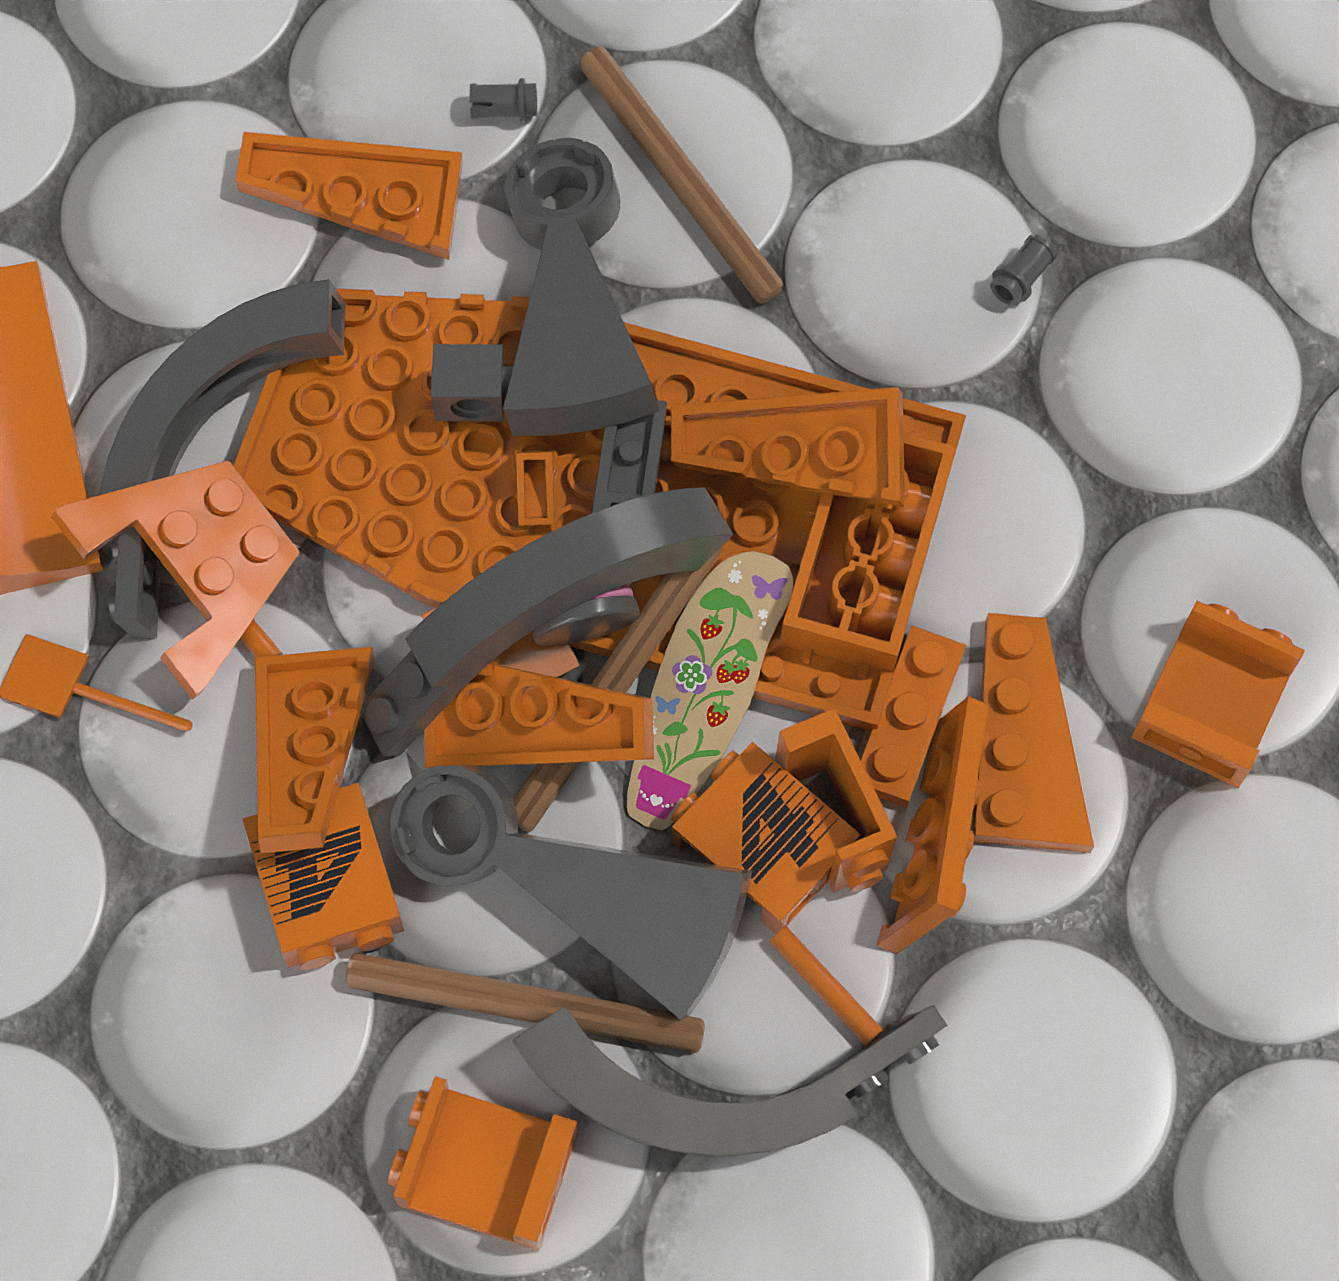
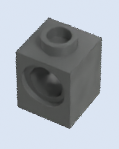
(469, 382)

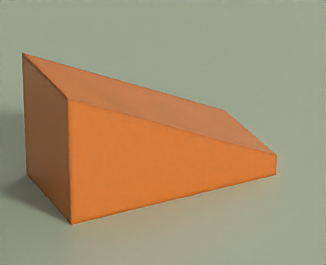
(535, 487)

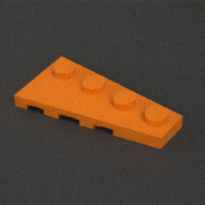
(369, 187)
(809, 441)
(538, 719)
(303, 740)
(1030, 763)
(940, 830)

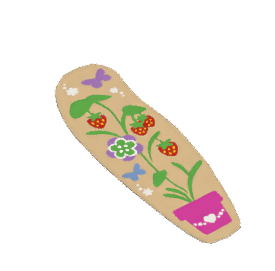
(707, 681)

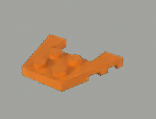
(210, 540)

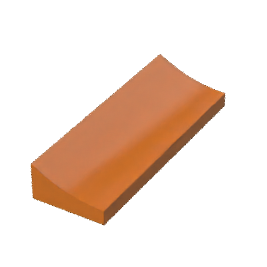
(37, 441)

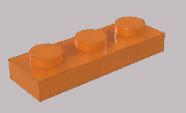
(911, 713)

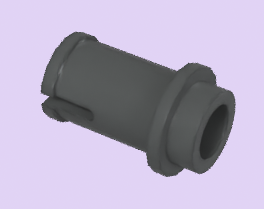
(504, 100)
(1022, 270)

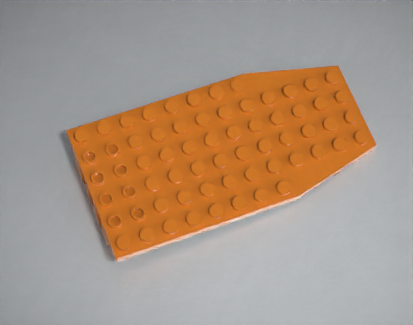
(429, 504)

